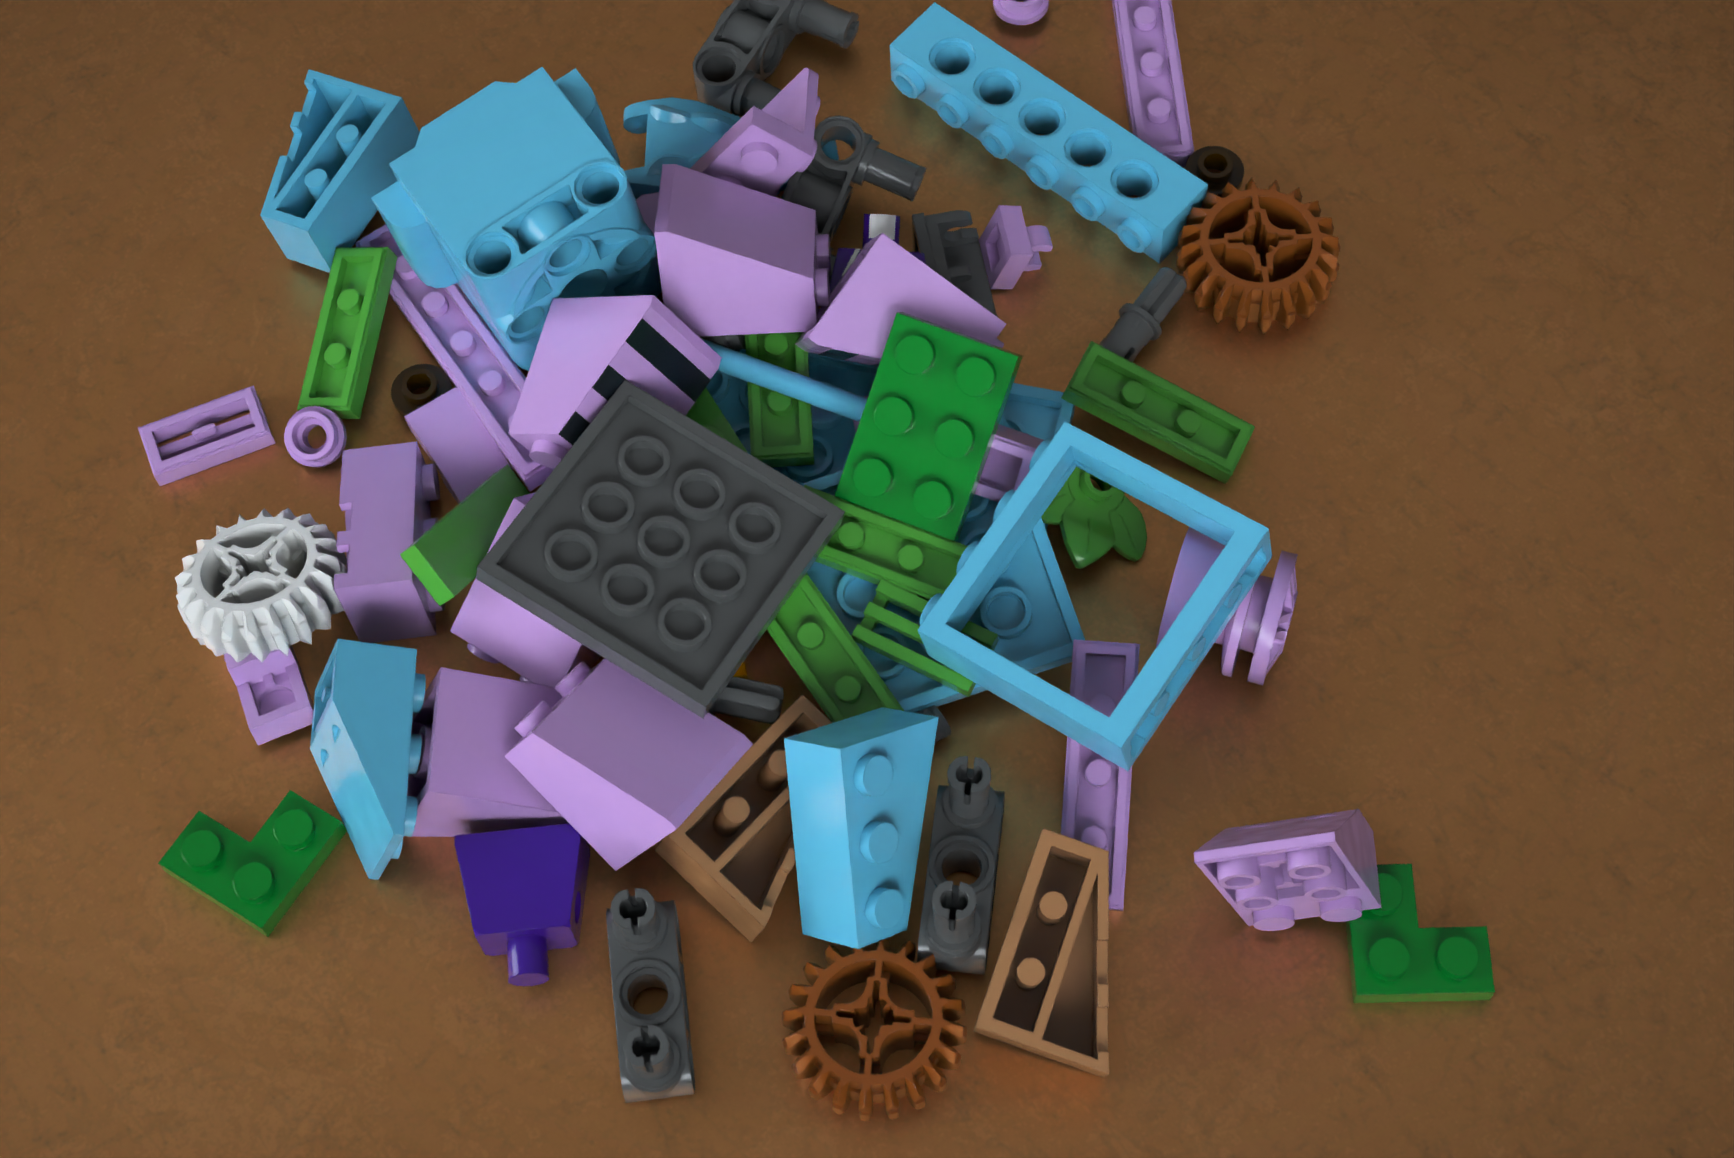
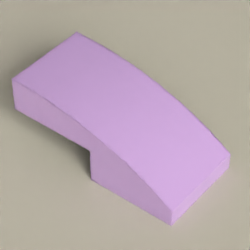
(456, 442)
(272, 694)

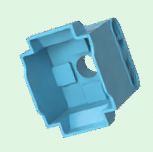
(521, 206)

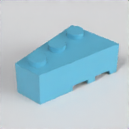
(335, 167)
(859, 822)

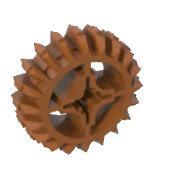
(1228, 270)
(899, 1031)

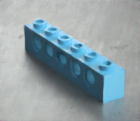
(1009, 103)

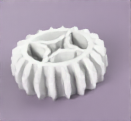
(261, 585)

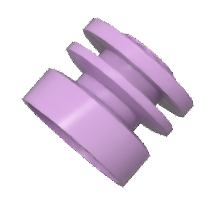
(1260, 620)

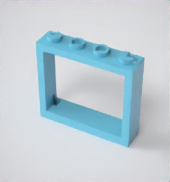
(1179, 652)

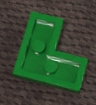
(257, 877)
(1408, 963)

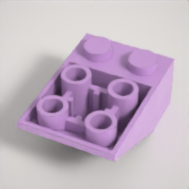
(1295, 869)

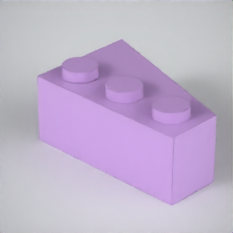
(386, 510)

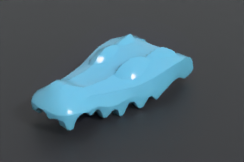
(679, 134)

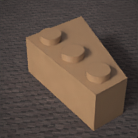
(741, 834)
(1054, 960)

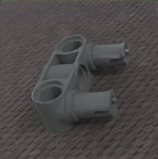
(751, 44)
(830, 182)
(966, 839)
(646, 954)

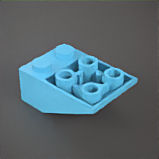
(367, 744)

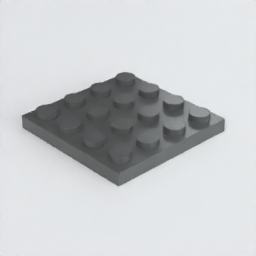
(661, 547)

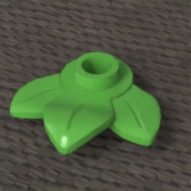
(1096, 520)

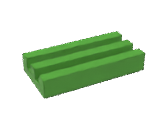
(877, 613)

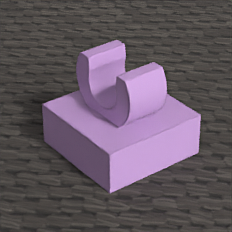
(1011, 246)

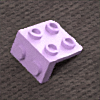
(770, 142)

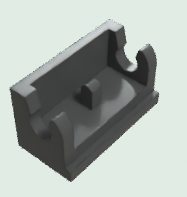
(954, 253)

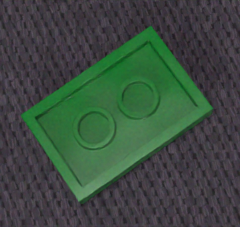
(928, 425)

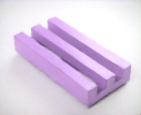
(208, 443)

